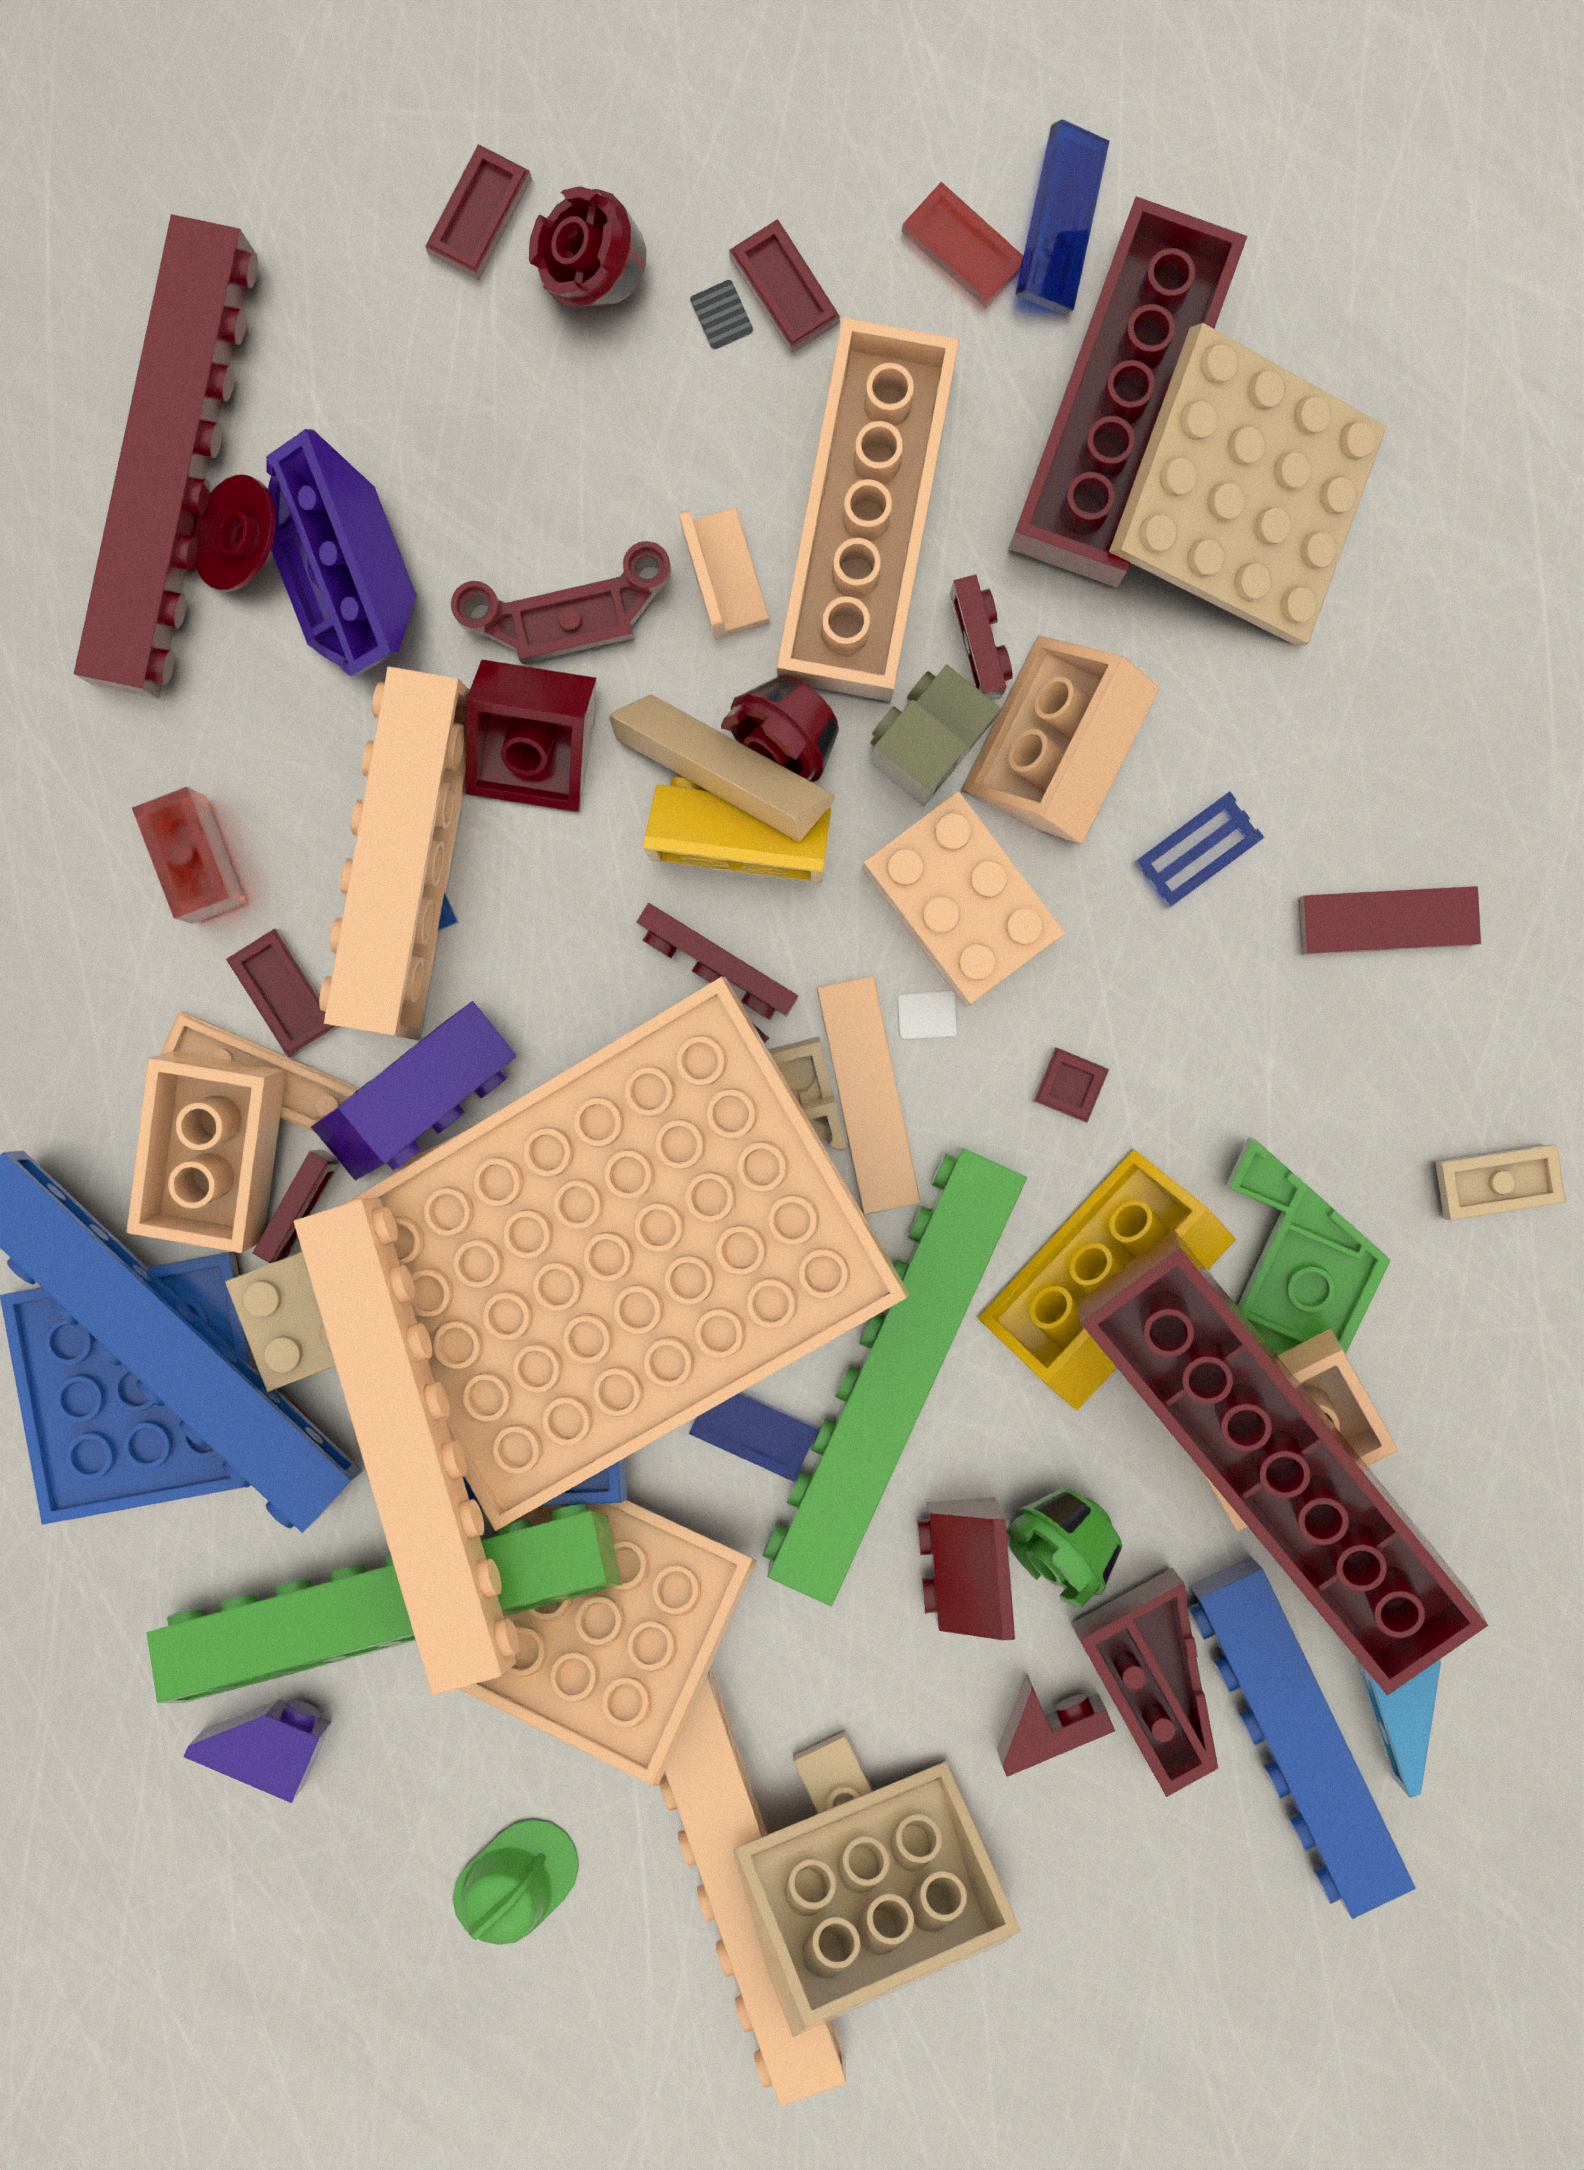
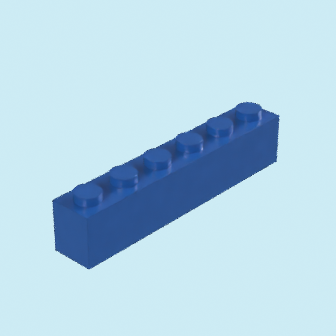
(1301, 1738)

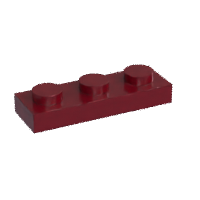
(713, 962)

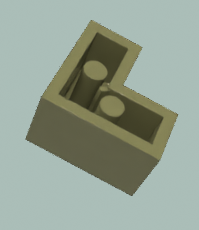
(932, 733)

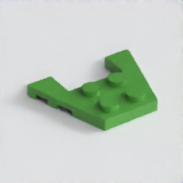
(1314, 1265)

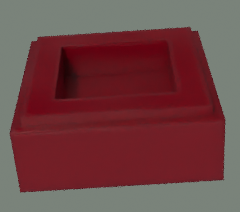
(1070, 1084)

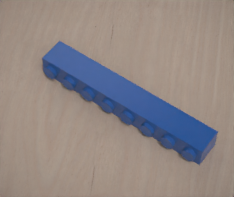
(167, 1347)

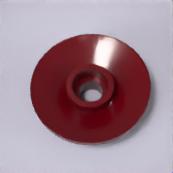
(235, 533)

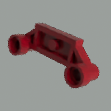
(568, 617)

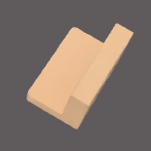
(724, 572)

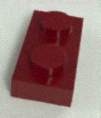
(975, 613)

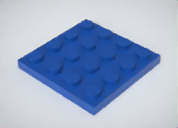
(89, 1426)

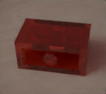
(189, 855)

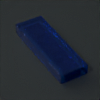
(1062, 217)

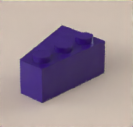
(416, 1094)

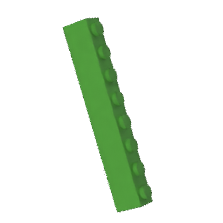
(893, 1377)
(366, 1609)

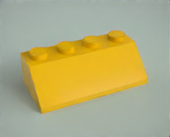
(1112, 1228)

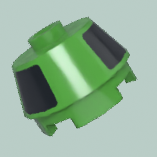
(1066, 1543)

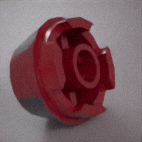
(588, 249)
(785, 724)

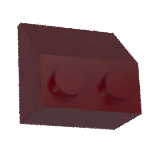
(529, 735)
(968, 1568)

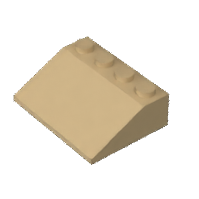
(872, 1897)

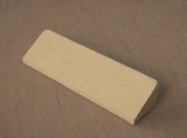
(721, 765)

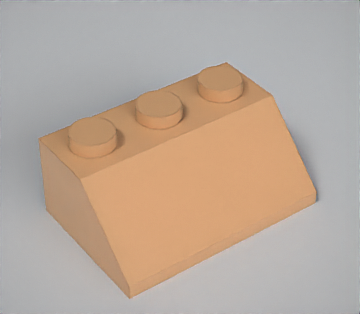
(1061, 737)

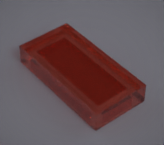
(963, 244)

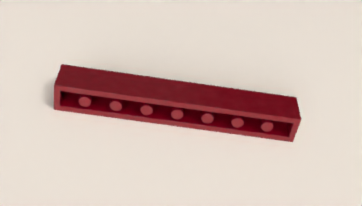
(166, 457)

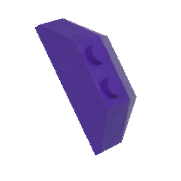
(337, 555)

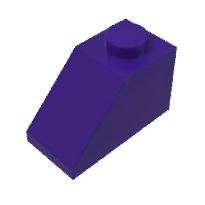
(264, 1747)

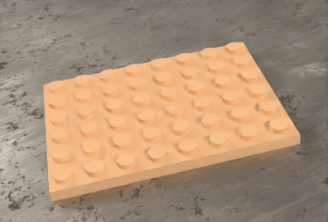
(628, 1251)

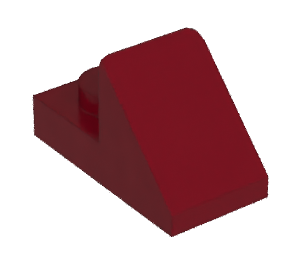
(1036, 1738)

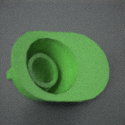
(516, 1882)

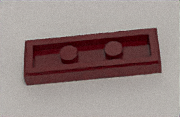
(1390, 920)

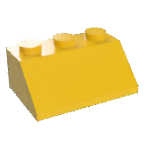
(708, 832)

